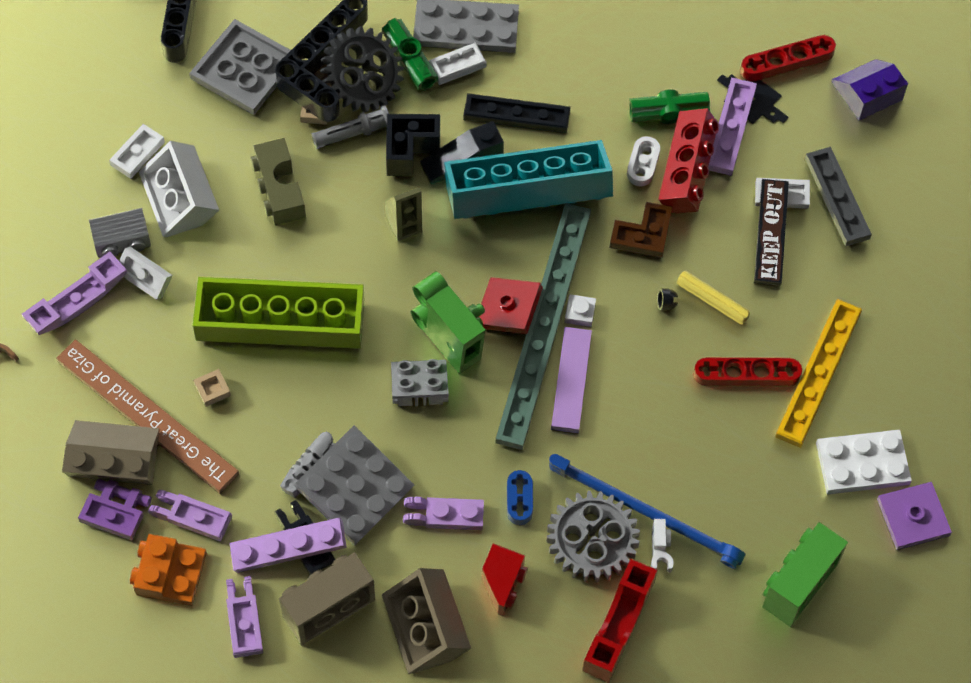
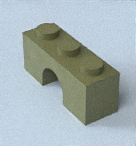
(283, 200)

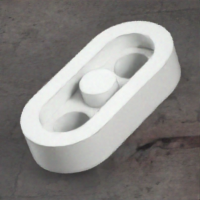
(643, 163)

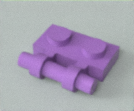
(113, 516)

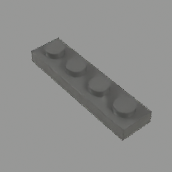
(838, 196)

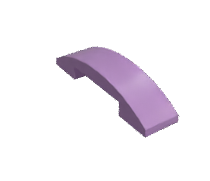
(76, 298)

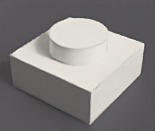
(580, 310)

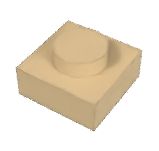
(212, 387)

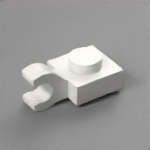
(660, 540)

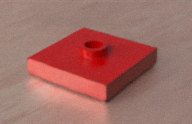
(510, 304)

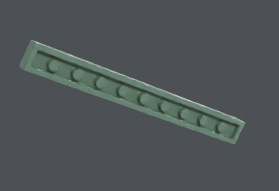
(543, 328)

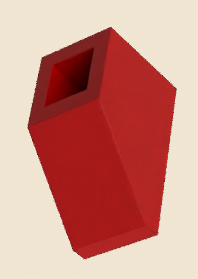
(500, 576)

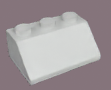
(178, 189)

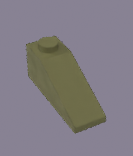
(405, 214)

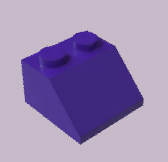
(871, 87)

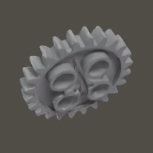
(613, 551)

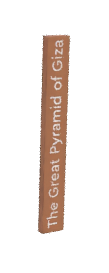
(145, 413)

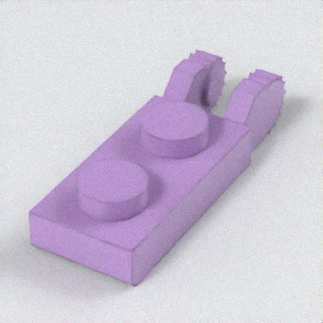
(445, 513)
(192, 515)
(244, 620)

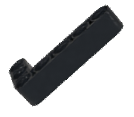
(177, 34)
(311, 48)

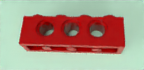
(689, 161)

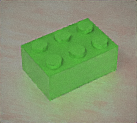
(803, 573)

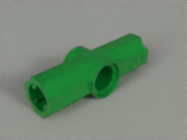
(415, 64)
(666, 105)

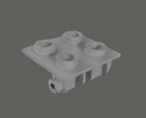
(418, 380)

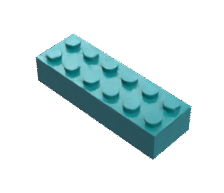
(528, 179)

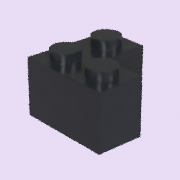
(407, 136)

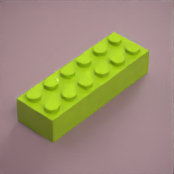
(279, 312)

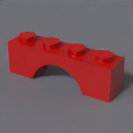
(620, 621)

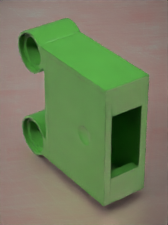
(448, 322)

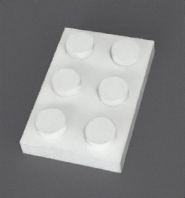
(863, 462)

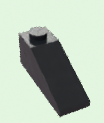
(474, 143)

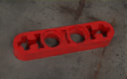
(790, 62)
(747, 367)

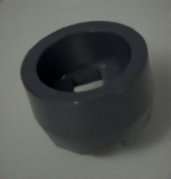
(665, 299)

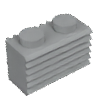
(120, 231)

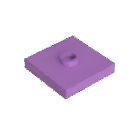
(914, 515)

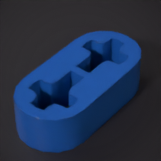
(526, 497)

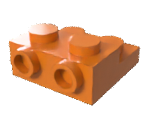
(168, 570)

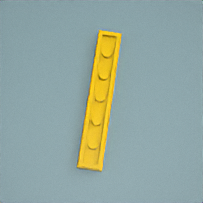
(818, 373)

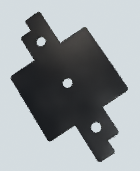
(763, 103)

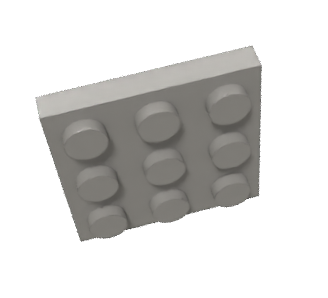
(241, 66)
(354, 484)

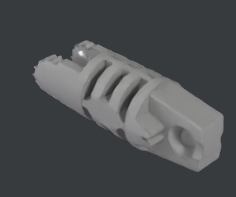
(307, 460)

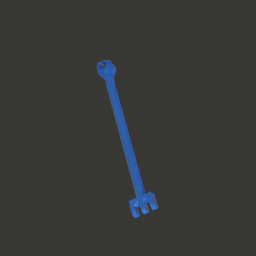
(730, 554)

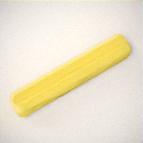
(713, 297)

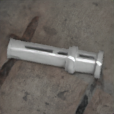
(364, 124)

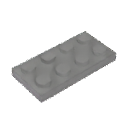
(462, 23)

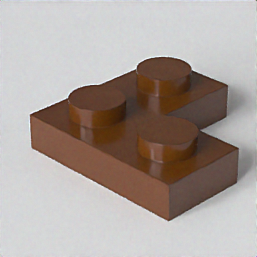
(643, 238)

